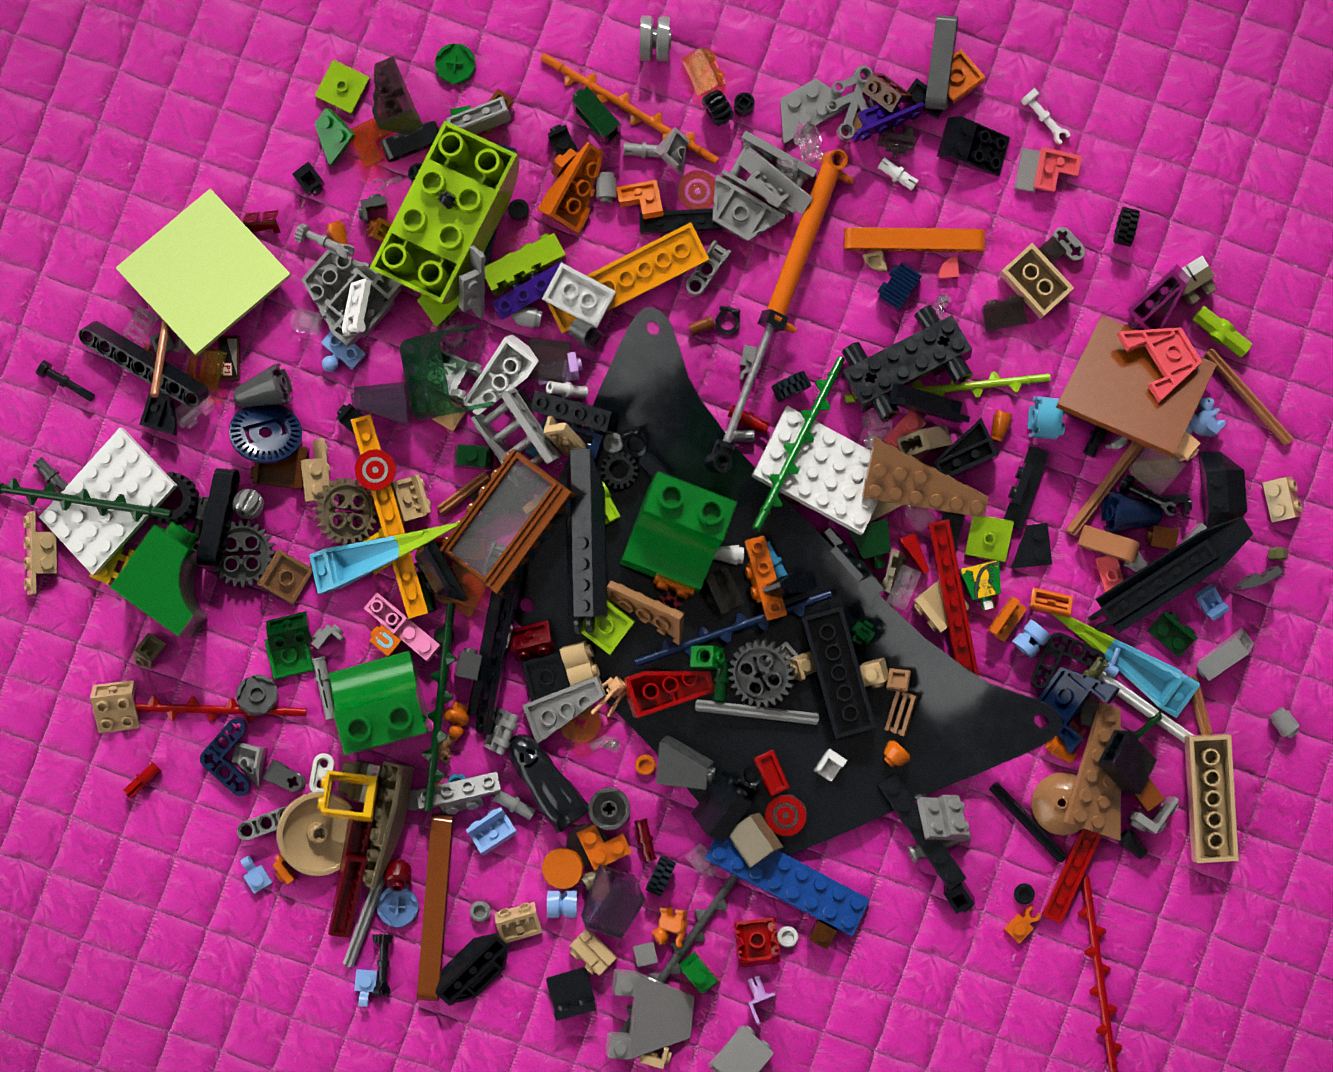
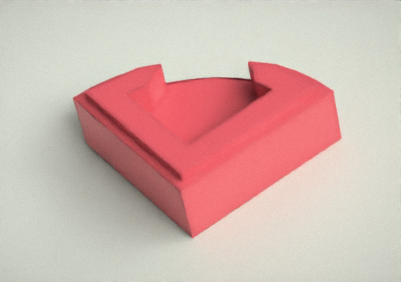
(949, 269)

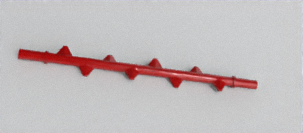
(211, 710)
(1101, 970)

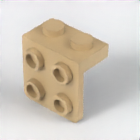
(931, 605)

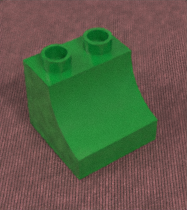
(677, 531)
(162, 579)
(378, 703)

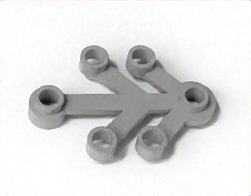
(855, 99)

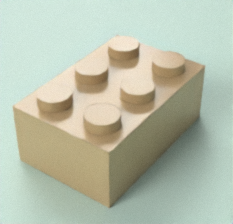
(1036, 280)

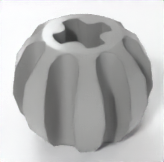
(248, 504)

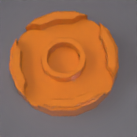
(562, 868)

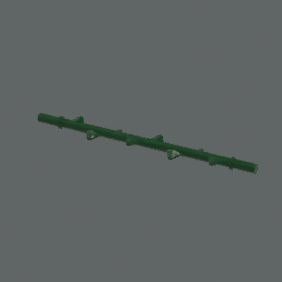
(83, 499)
(437, 715)

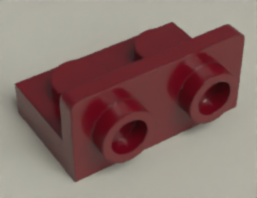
(531, 641)

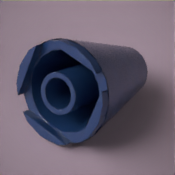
(1128, 513)

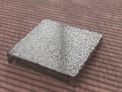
(552, 360)

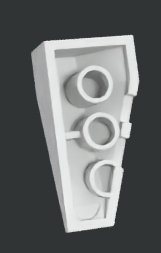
(505, 371)

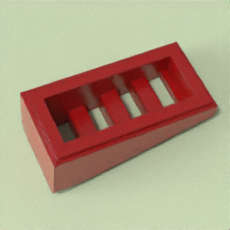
(913, 549)

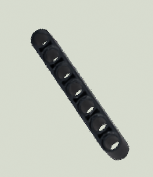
(142, 363)

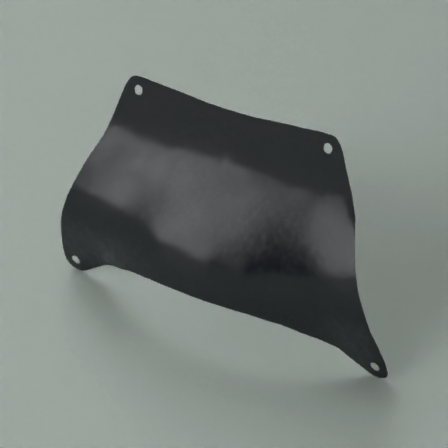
(957, 720)

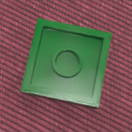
(289, 660)

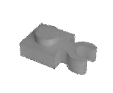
(747, 359)

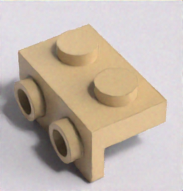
(411, 498)
(1282, 499)

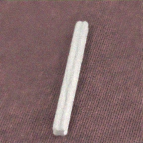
(1146, 708)

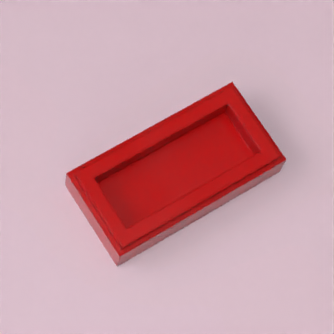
(771, 773)

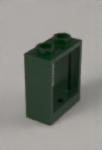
(596, 115)

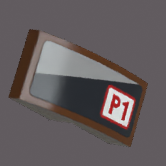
(231, 346)

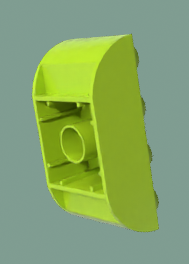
(432, 243)

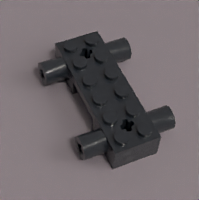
(906, 362)

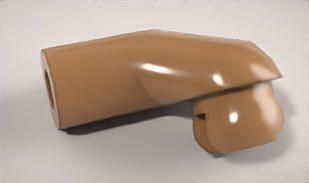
(444, 749)

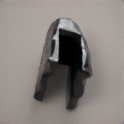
(550, 788)

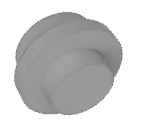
(480, 911)

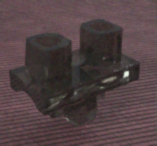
(896, 142)

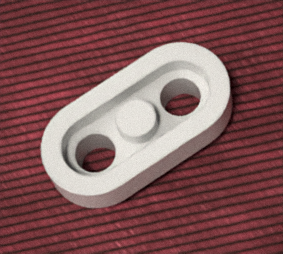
(319, 771)

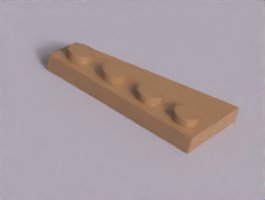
(648, 610)

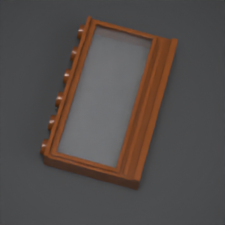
(506, 521)

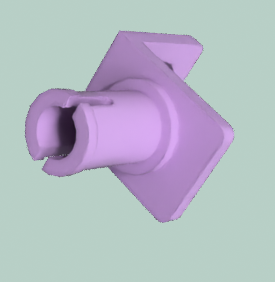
(759, 995)

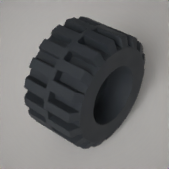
(189, 501)

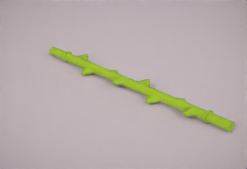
(978, 386)

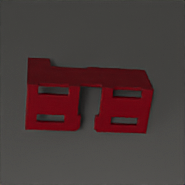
(264, 224)

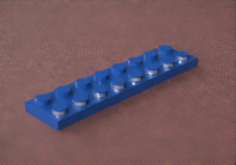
(795, 885)

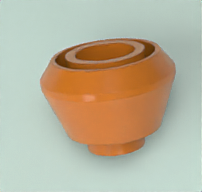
(896, 754)

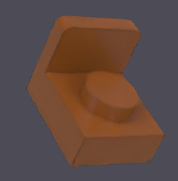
(377, 229)

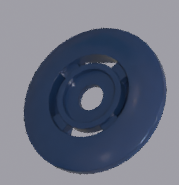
(269, 449)

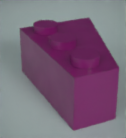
(1159, 301)

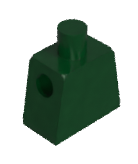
(473, 457)
(873, 542)

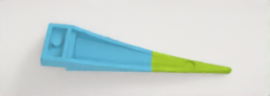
(345, 564)
(1156, 679)

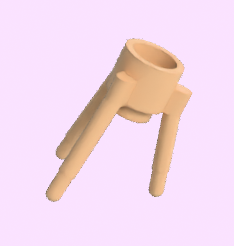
(615, 688)

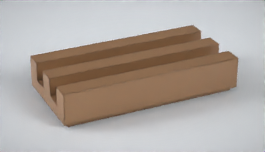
(895, 729)

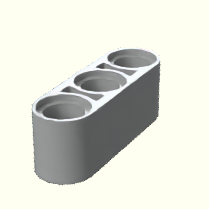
(257, 826)

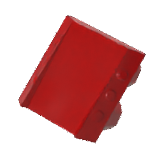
(757, 942)

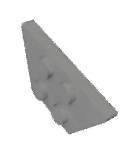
(807, 105)
(741, 211)

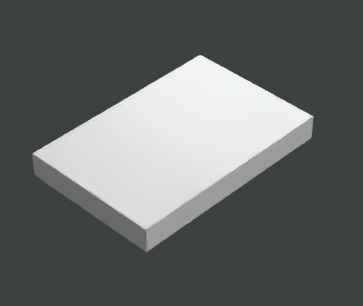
(578, 295)

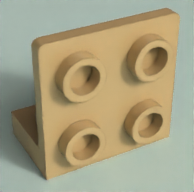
(115, 706)

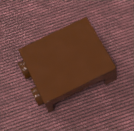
(283, 473)

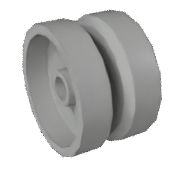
(655, 38)

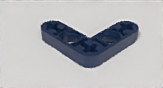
(220, 753)

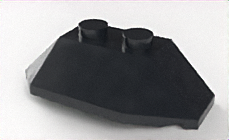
(1221, 488)
(438, 572)
(472, 969)

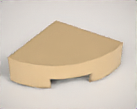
(875, 261)

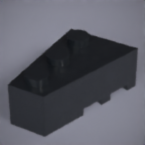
(968, 452)

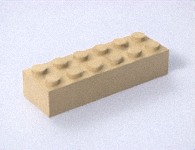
(1211, 798)

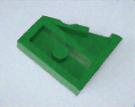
(334, 135)

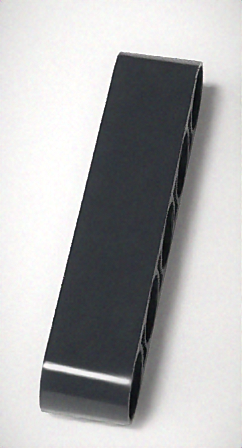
(218, 517)

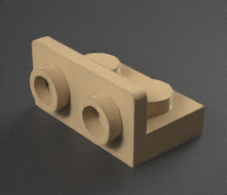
(562, 436)
(518, 922)

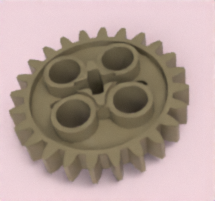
(344, 530)

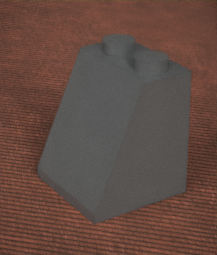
(683, 766)

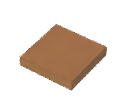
(285, 576)

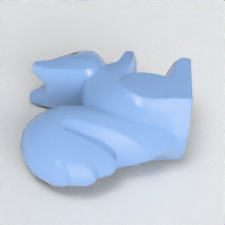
(1205, 422)

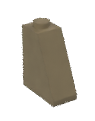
(925, 440)

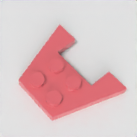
(1170, 352)

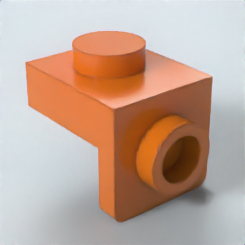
(561, 162)
(283, 872)

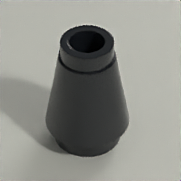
(1132, 844)

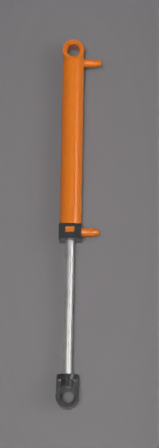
(774, 317)

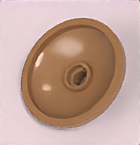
(1045, 803)

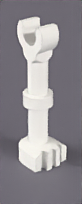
(1044, 115)

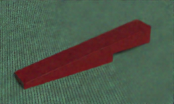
(350, 876)

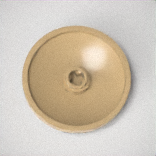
(308, 839)

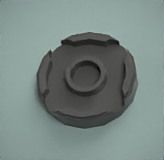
(257, 695)

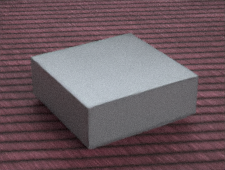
(645, 954)

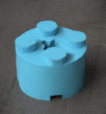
(1045, 418)

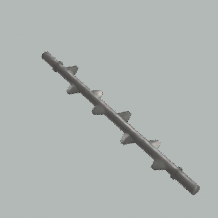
(695, 935)

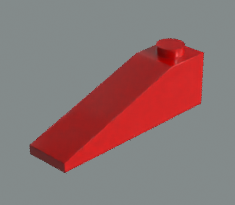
(658, 690)

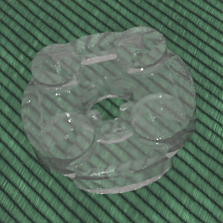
(808, 141)

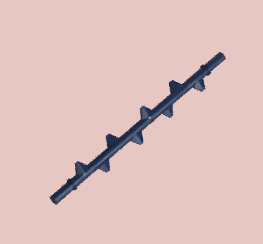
(726, 632)

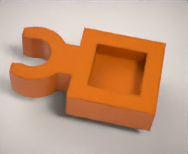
(1020, 926)

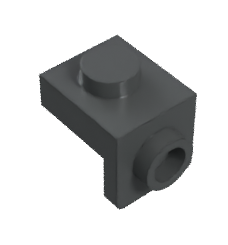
(374, 202)

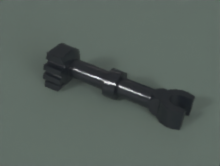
(45, 370)
(1127, 485)
(382, 984)

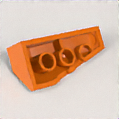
(571, 193)

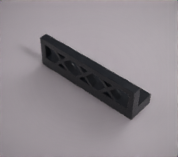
(927, 403)

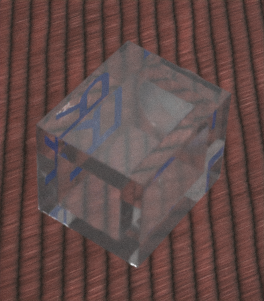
(306, 322)

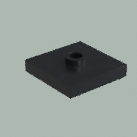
(545, 675)

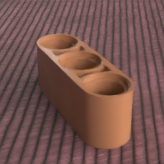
(1108, 544)

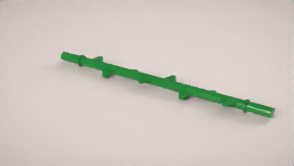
(793, 448)

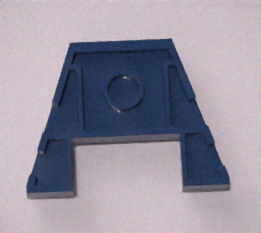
(1068, 694)

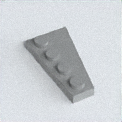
(559, 708)

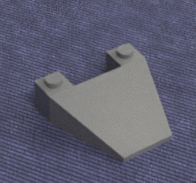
(658, 1015)

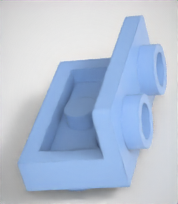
(491, 831)

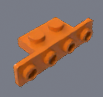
(761, 573)

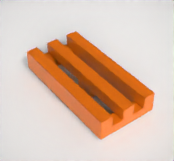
(1037, 603)

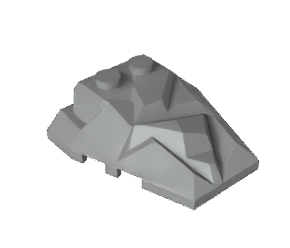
(329, 287)

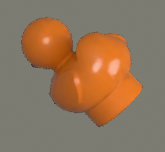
(457, 715)

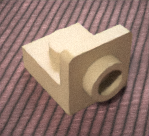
(804, 665)
(654, 1060)

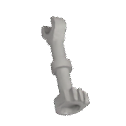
(304, 231)

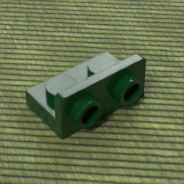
(288, 631)
(1172, 633)

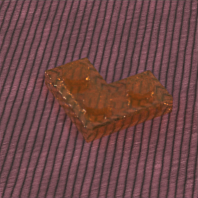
(365, 139)

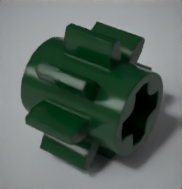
(862, 632)

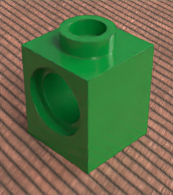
(699, 657)

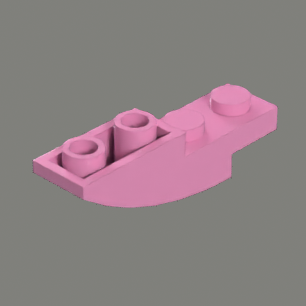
(402, 627)

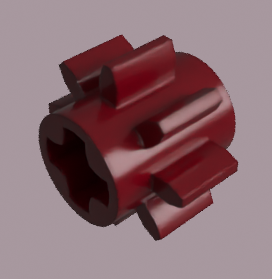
(668, 598)

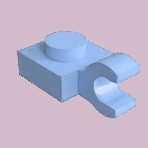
(257, 876)
(365, 983)

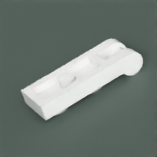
(356, 307)

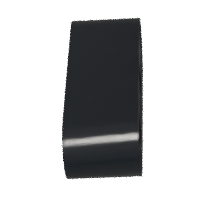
(406, 144)

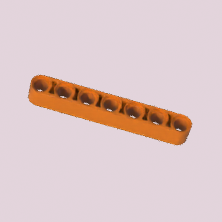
(914, 239)

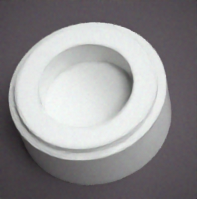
(787, 936)

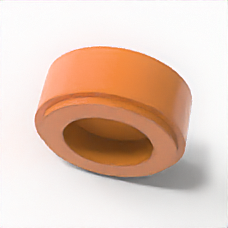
(645, 764)

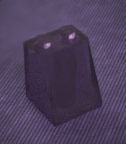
(384, 402)
(612, 902)

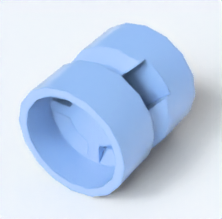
(1036, 633)
(561, 904)

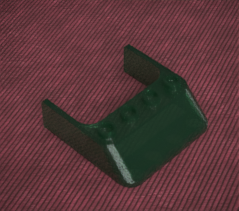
(427, 377)

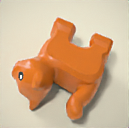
(669, 923)

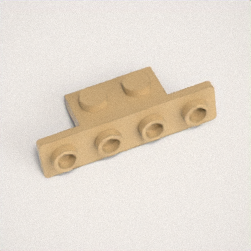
(316, 471)
(40, 553)

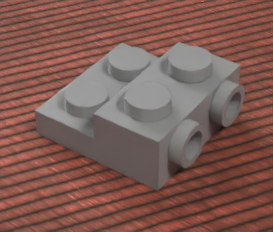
(943, 817)

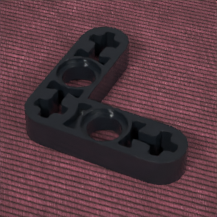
(1057, 652)

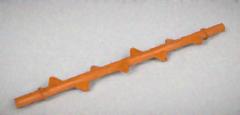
(623, 102)

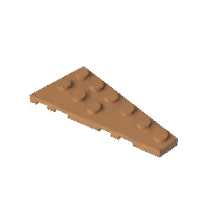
(1095, 796)

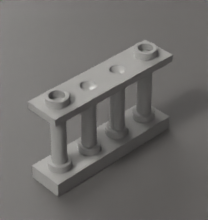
(767, 152)
(523, 418)

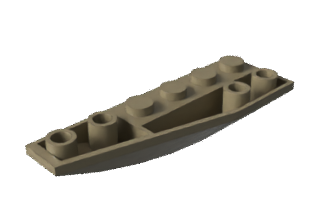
(388, 818)

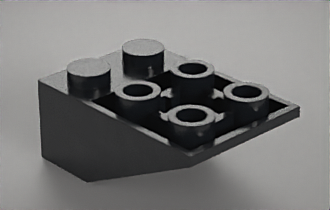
(973, 146)

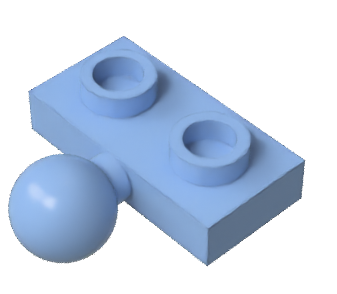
(349, 355)

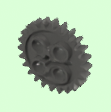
(242, 572)
(778, 666)

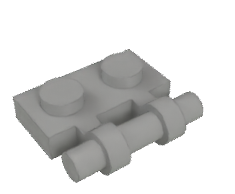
(503, 731)

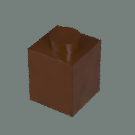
(1162, 537)
(822, 934)

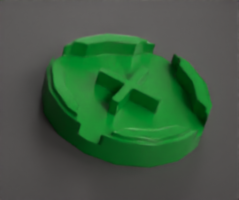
(455, 63)

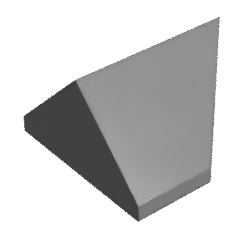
(673, 150)
(250, 760)

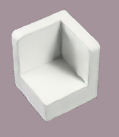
(830, 764)

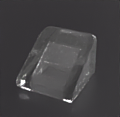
(789, 168)

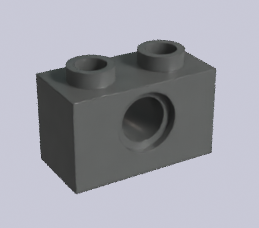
(468, 664)

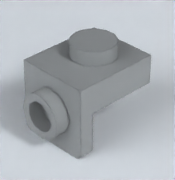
(322, 636)

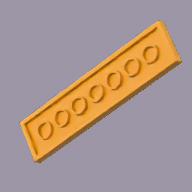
(645, 269)

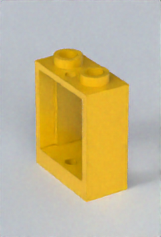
(370, 799)

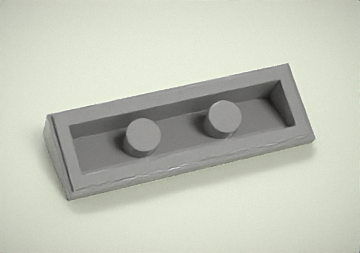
(482, 116)

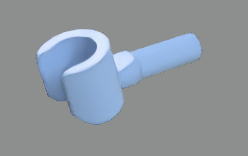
(1112, 670)

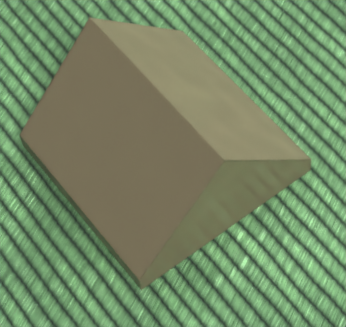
(754, 839)

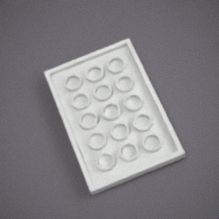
(114, 470)
(828, 475)

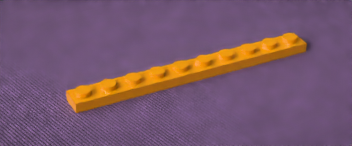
(392, 524)

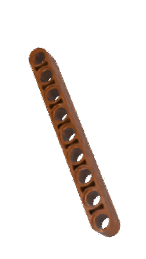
(435, 906)

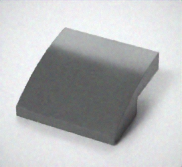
(1254, 579)

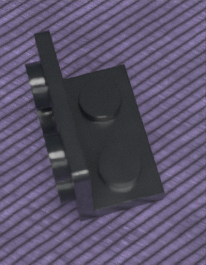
(571, 993)

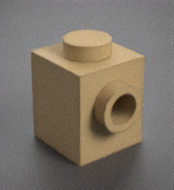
(874, 672)

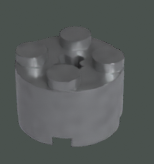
(602, 818)

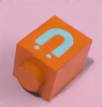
(385, 640)

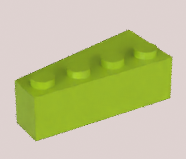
(521, 264)

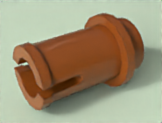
(702, 325)

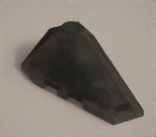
(392, 101)

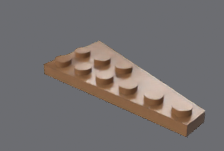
(909, 481)

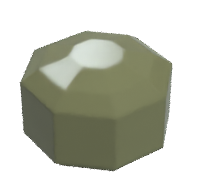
(1277, 553)

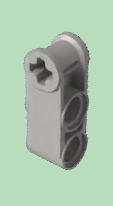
(717, 257)

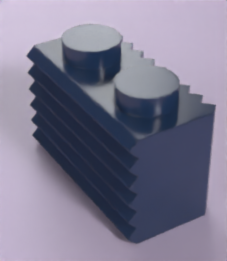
(899, 286)

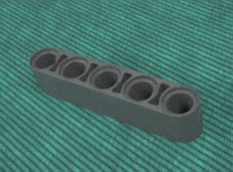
(941, 62)

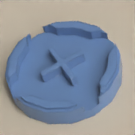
(397, 908)

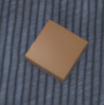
(898, 680)

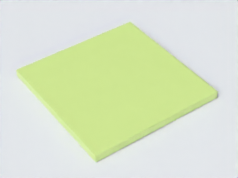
(203, 272)

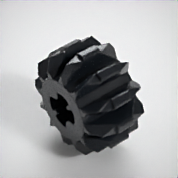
(717, 107)

